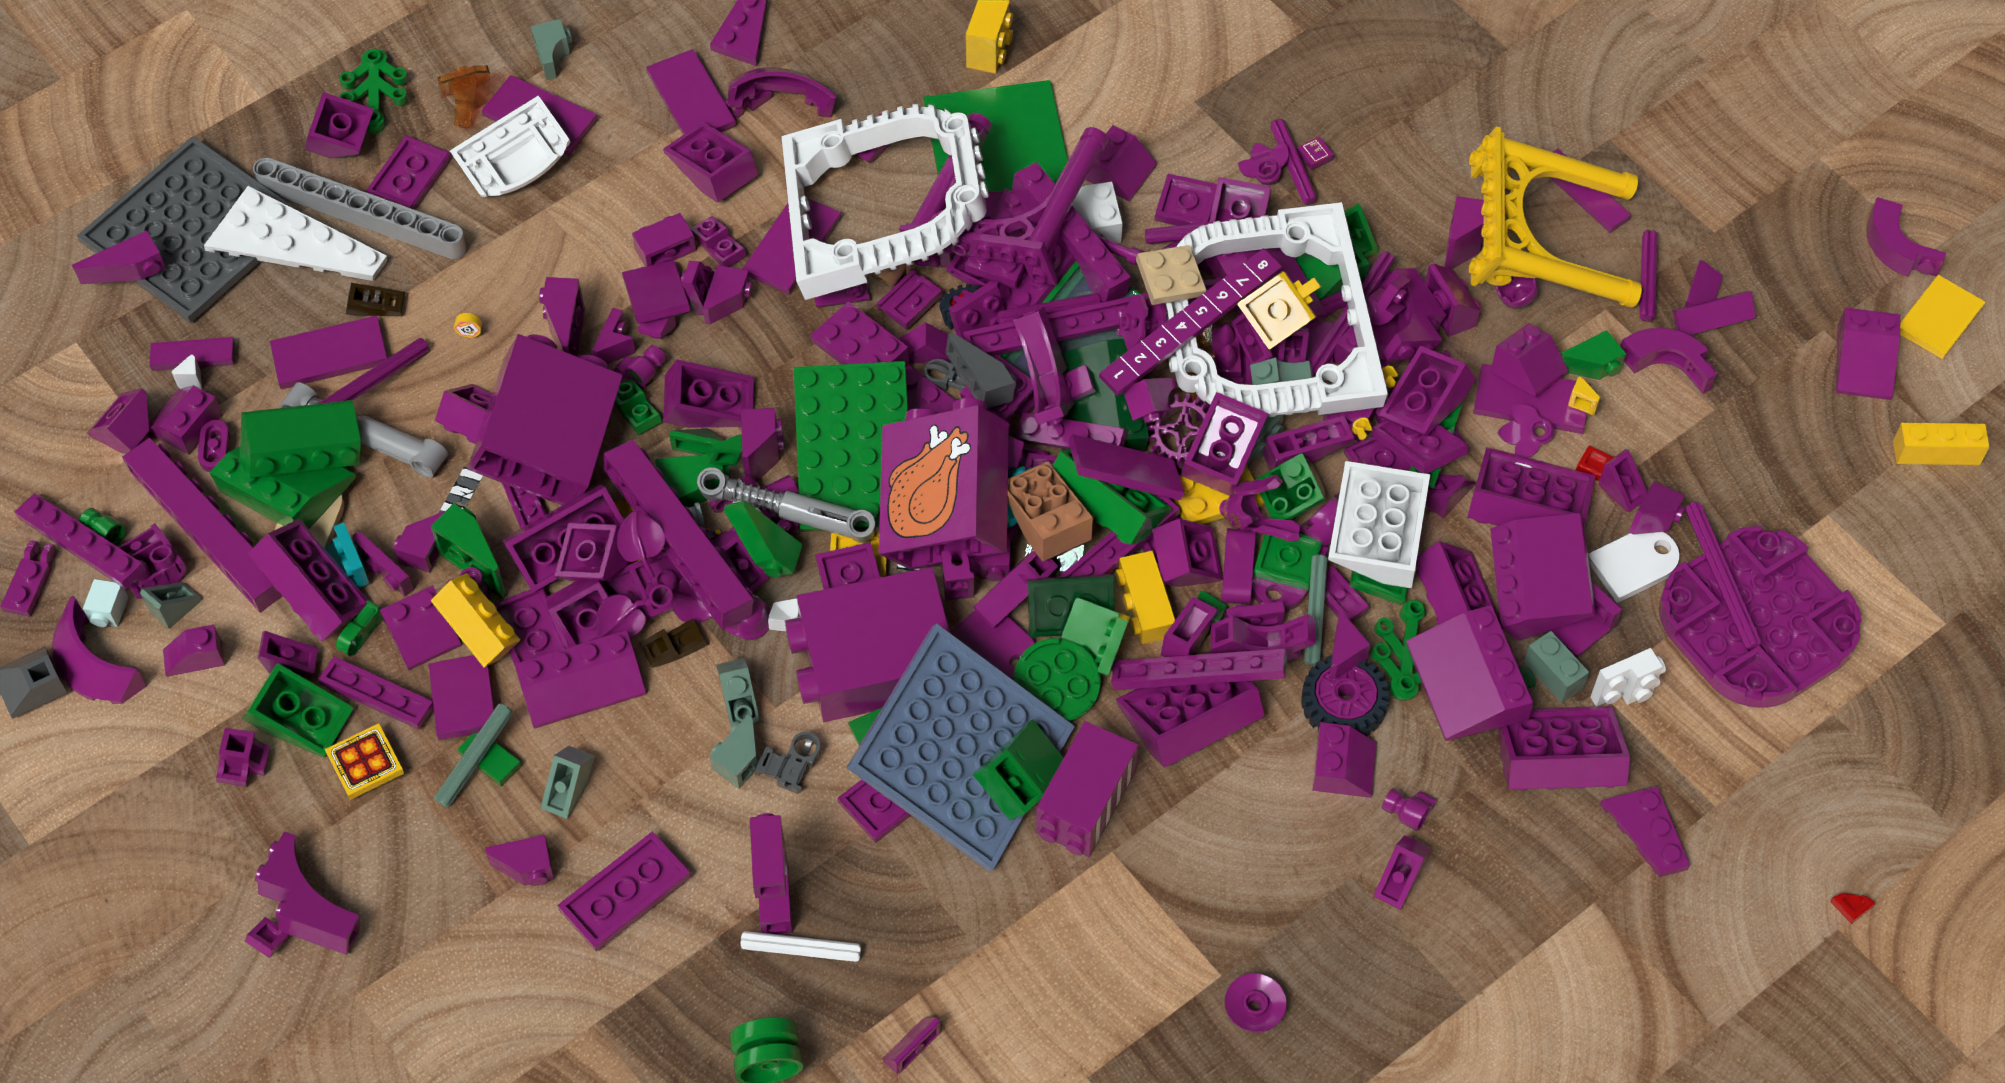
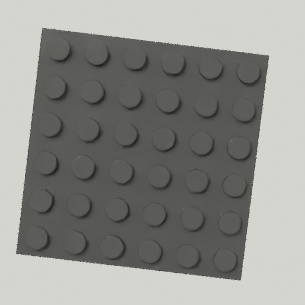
(181, 210)

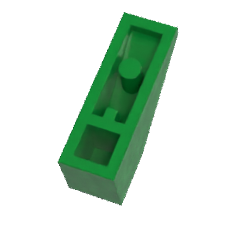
(764, 540)

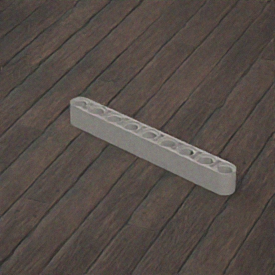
(361, 208)

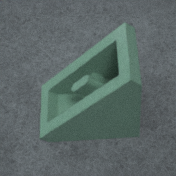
(170, 602)

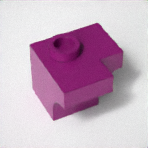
(240, 756)

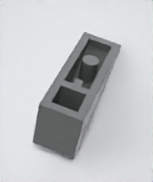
(981, 372)

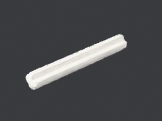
(800, 946)

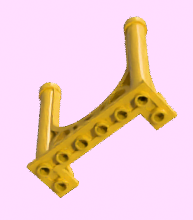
(1502, 257)

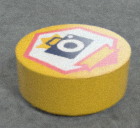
(468, 325)

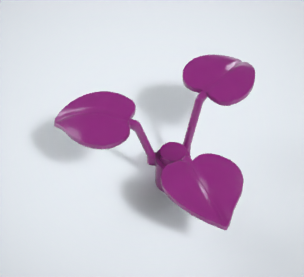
(636, 539)

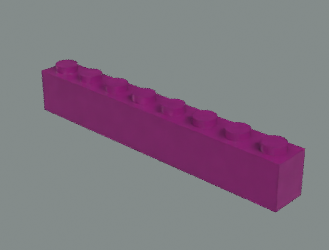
(201, 520)
(685, 541)

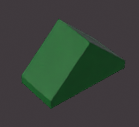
(1360, 230)

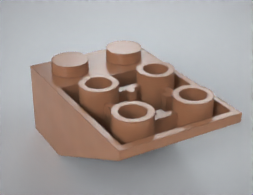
(1048, 511)

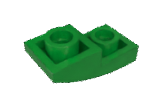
(635, 408)

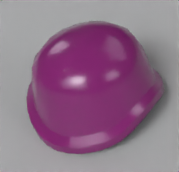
(755, 625)

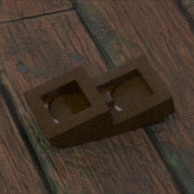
(674, 645)

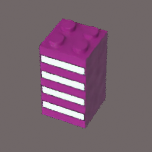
(1086, 789)

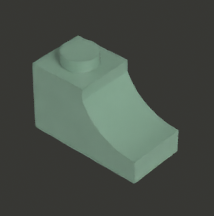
(551, 45)
(1277, 371)

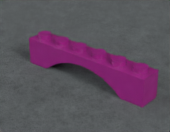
(1096, 262)

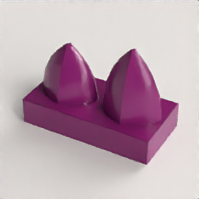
(1226, 352)

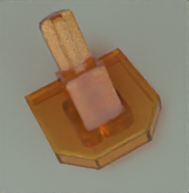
(462, 87)

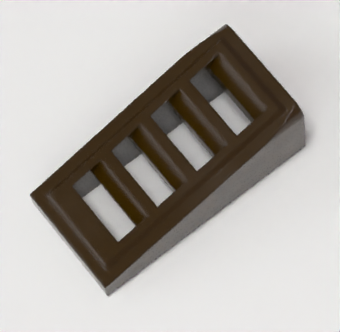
(365, 308)

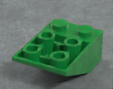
(1020, 771)

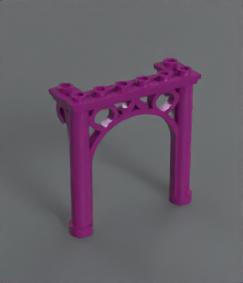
(1038, 245)

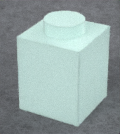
(105, 603)

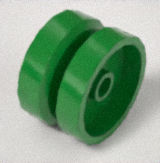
(766, 1050)

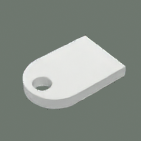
(1633, 563)

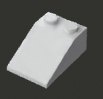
(1100, 210)

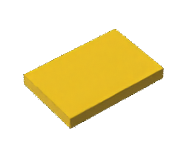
(1940, 316)

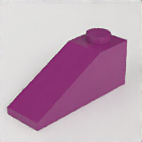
(125, 261)
(1311, 440)

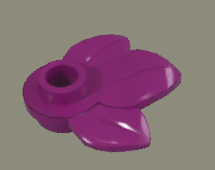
(1264, 161)
(1522, 433)

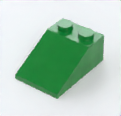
(465, 547)
(297, 711)

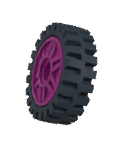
(1361, 683)

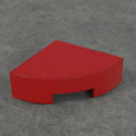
(1852, 905)

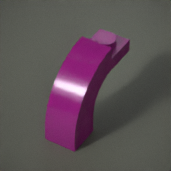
(1894, 247)
(1671, 348)
(1238, 636)

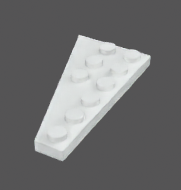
(285, 236)

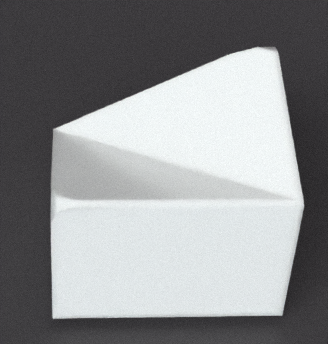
(780, 612)

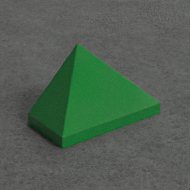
(693, 440)

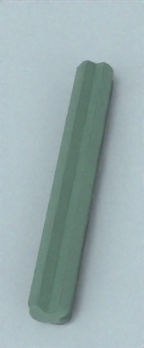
(1316, 606)
(473, 755)

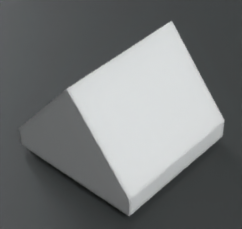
(188, 373)

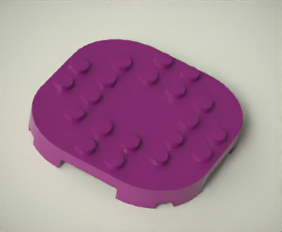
(1795, 608)

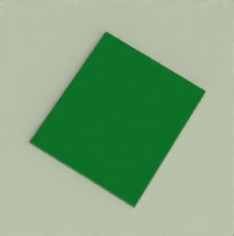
(1021, 132)

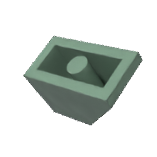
(567, 781)

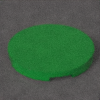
(1060, 676)

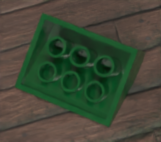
(1103, 405)

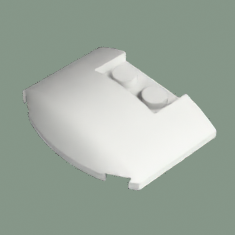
(512, 150)

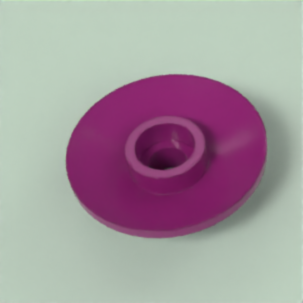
(1258, 990)

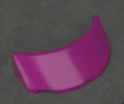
(781, 81)
(85, 671)

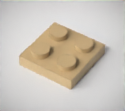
(1170, 274)

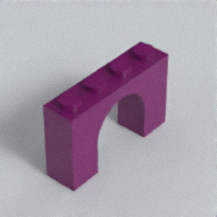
(771, 873)

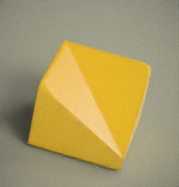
(1584, 397)

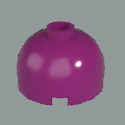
(1322, 523)

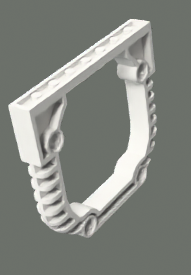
(812, 151)
(1325, 235)

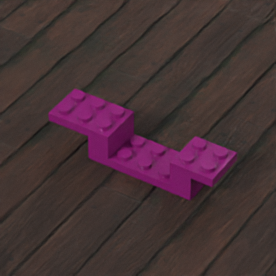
(857, 339)

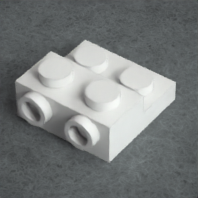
(1630, 679)

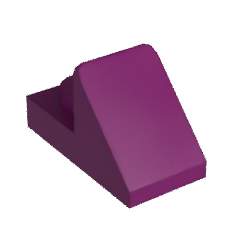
(612, 341)
(287, 652)

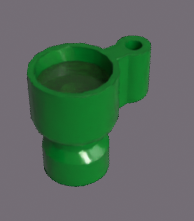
(105, 526)

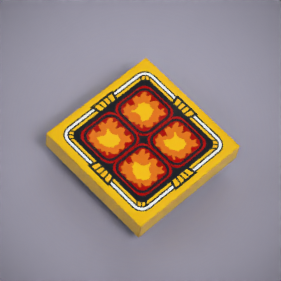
(364, 761)

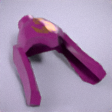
(1244, 514)

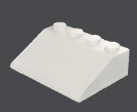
(1379, 522)

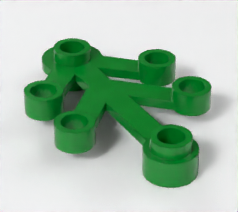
(374, 62)
(1401, 651)

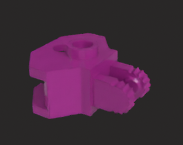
(1140, 320)

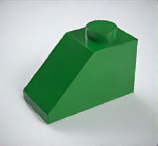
(1595, 357)

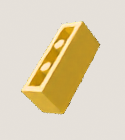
(1941, 443)
(1145, 596)
(475, 620)

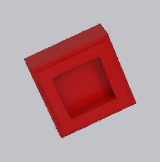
(1593, 462)

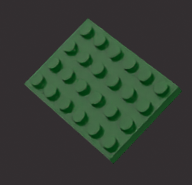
(841, 431)

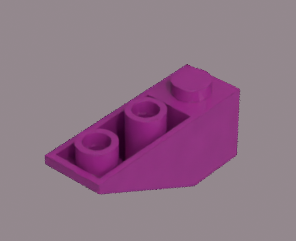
(1012, 588)

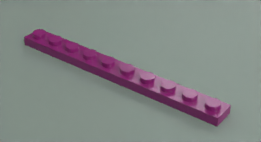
(1065, 325)

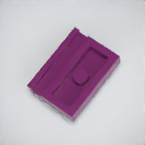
(909, 299)

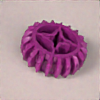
(1170, 429)

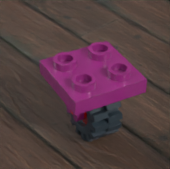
(971, 307)

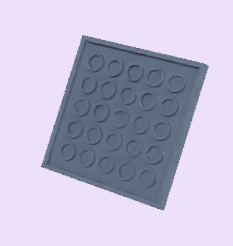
(938, 731)

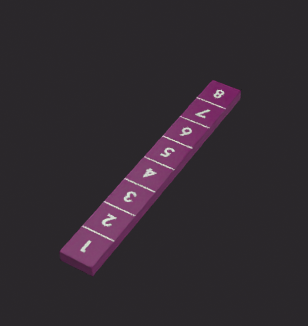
(1190, 322)

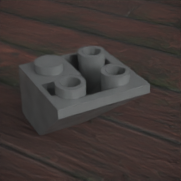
(30, 682)

